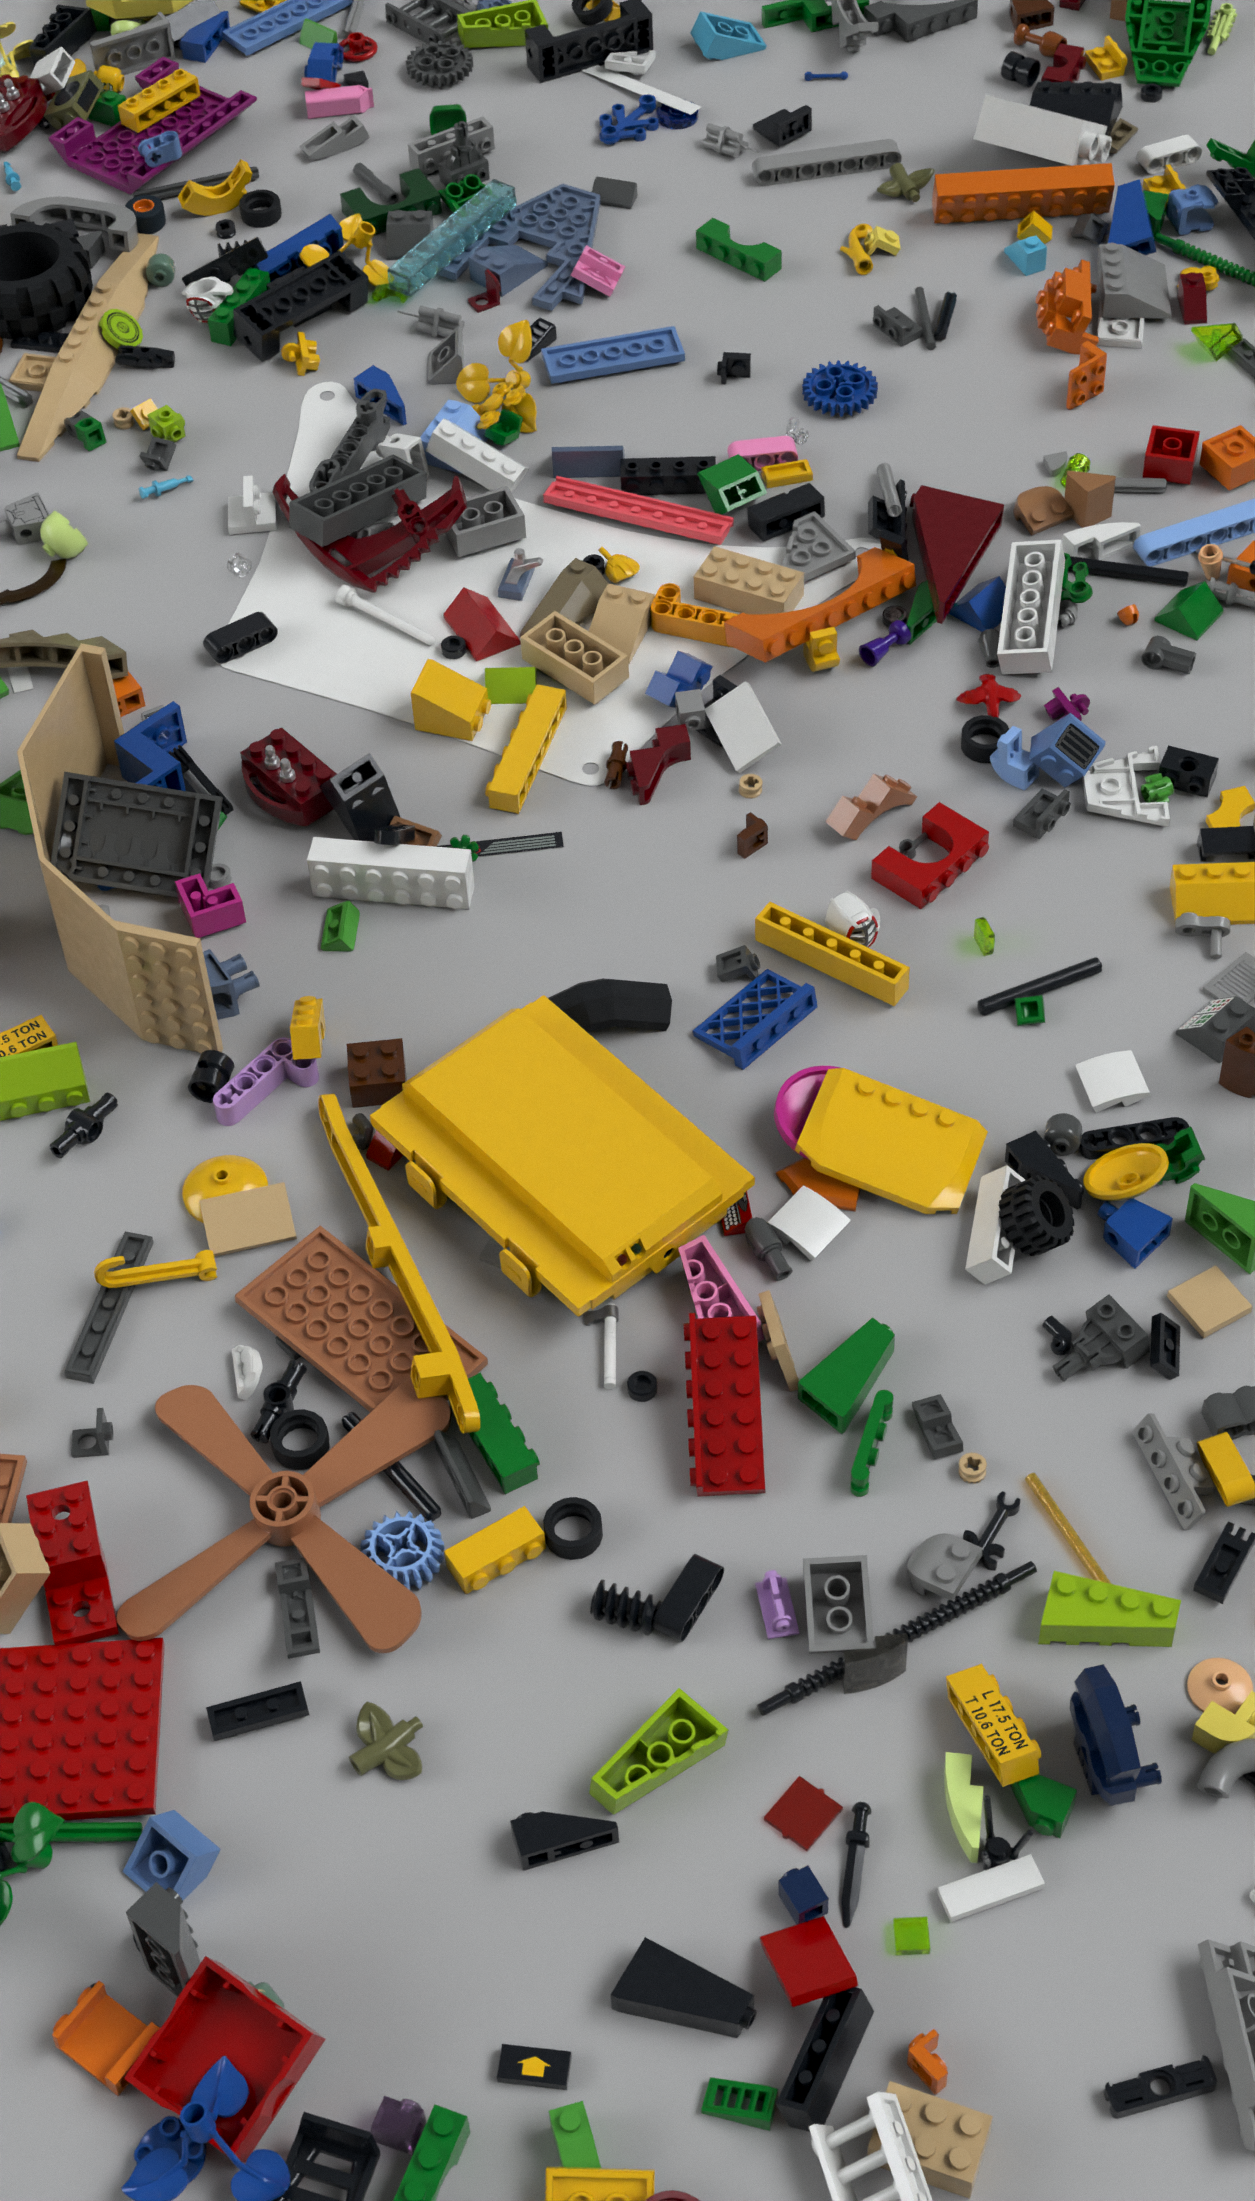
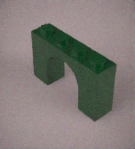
(414, 187)

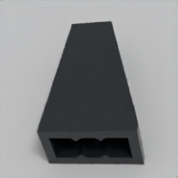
(681, 1993)

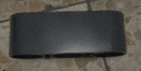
(240, 637)
(688, 1597)

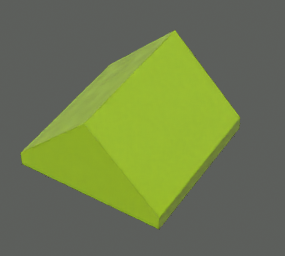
(510, 684)

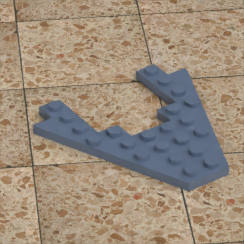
(558, 219)

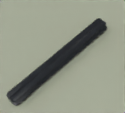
(1132, 571)
(1040, 985)
(403, 1480)

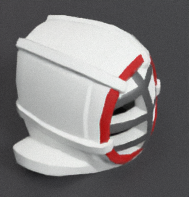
(205, 296)
(851, 914)

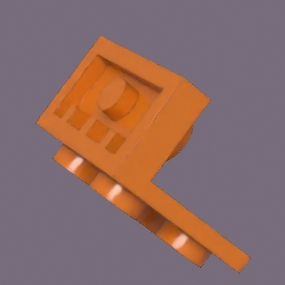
(1087, 378)

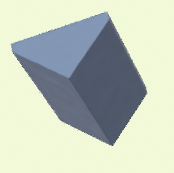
(587, 461)

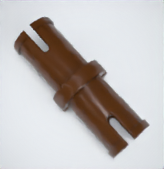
(616, 765)

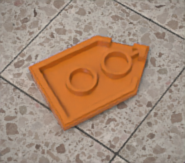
(835, 1191)

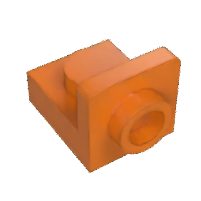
(927, 2067)

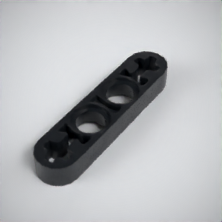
(1131, 1133)

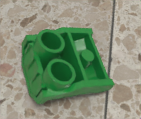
(459, 193)

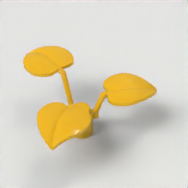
(360, 235)
(473, 380)

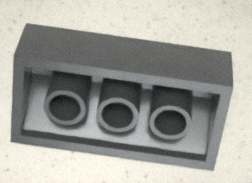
(164, 1937)

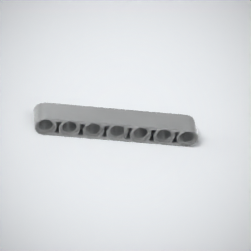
(826, 162)

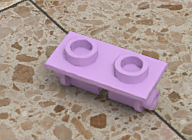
(776, 1606)

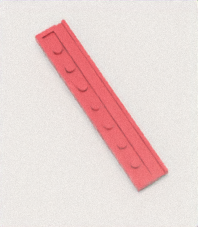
(638, 510)

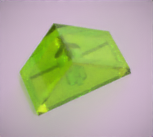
(1217, 338)

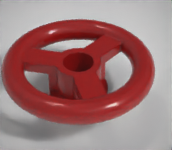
(357, 45)

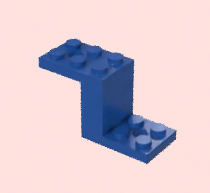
(145, 755)

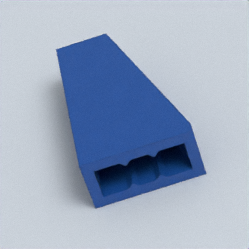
(1131, 219)

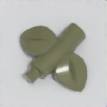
(905, 184)
(386, 1744)

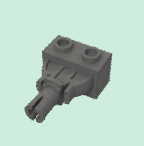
(463, 159)
(1105, 1339)

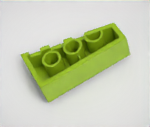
(499, 25)
(1106, 1614)
(657, 1752)

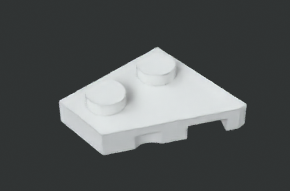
(630, 62)

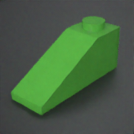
(574, 2136)

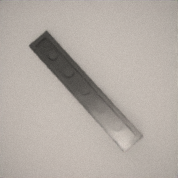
(106, 1313)

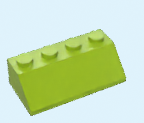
(42, 1081)

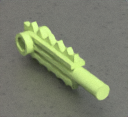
(1220, 26)

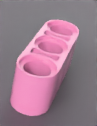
(765, 451)

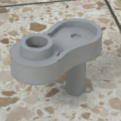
(1215, 927)

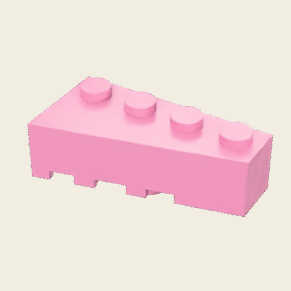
(711, 1284)

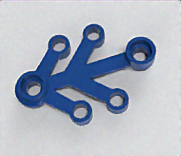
(612, 134)

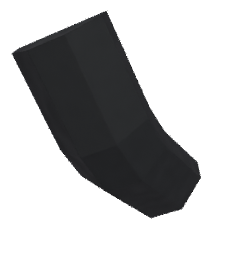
(616, 1004)

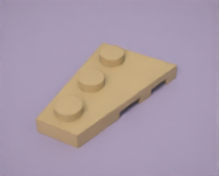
(775, 1334)

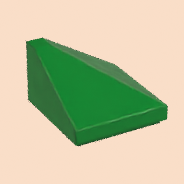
(1030, 1010)

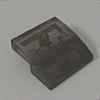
(875, 1666)

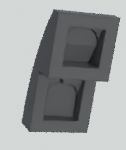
(937, 1426)

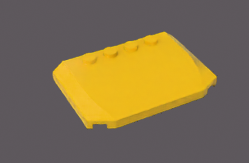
(891, 1142)

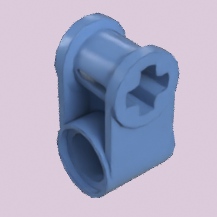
(163, 149)

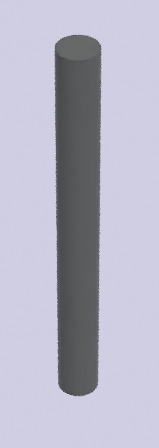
(925, 318)

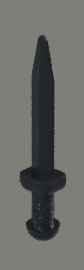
(857, 1840)

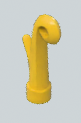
(862, 261)

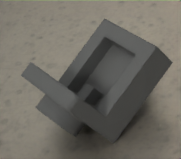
(158, 454)

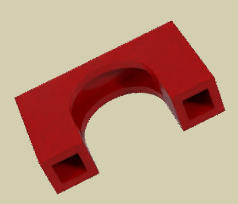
(923, 882)

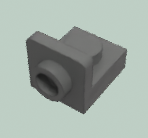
(737, 963)

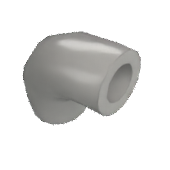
(1227, 1767)

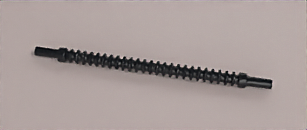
(1001, 1583)

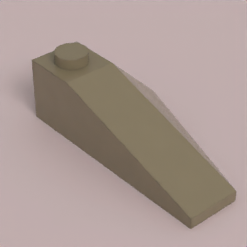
(571, 595)

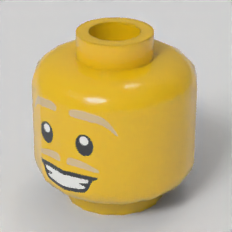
(111, 78)

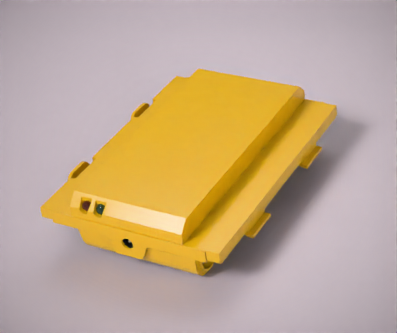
(560, 1156)

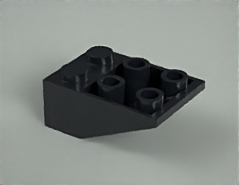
(361, 798)

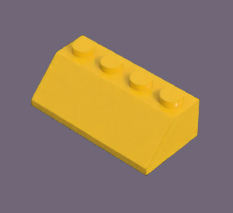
(1215, 890)

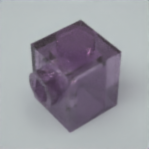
(399, 2124)

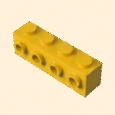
(159, 100)

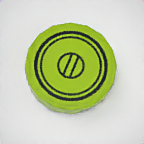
(120, 328)

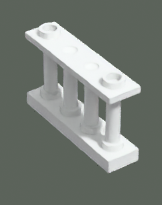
(895, 2150)

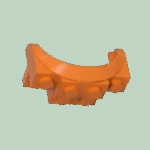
(1062, 297)

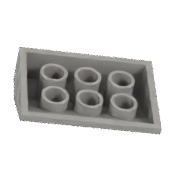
(1131, 284)

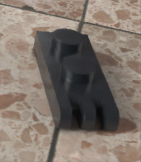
(1224, 1564)

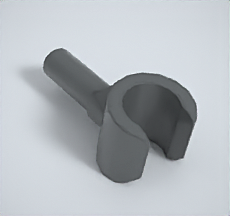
(910, 845)

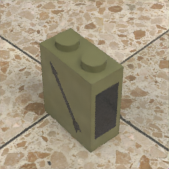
(74, 99)

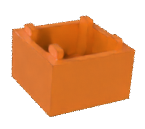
(1230, 457)

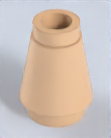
(1211, 560)

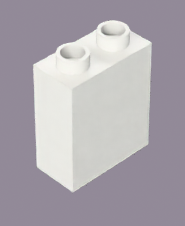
(1042, 132)

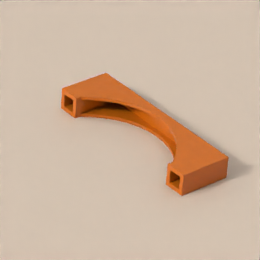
(770, 635)

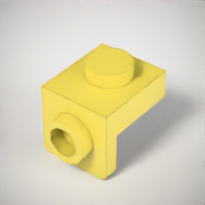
(883, 239)

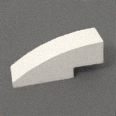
(1101, 539)

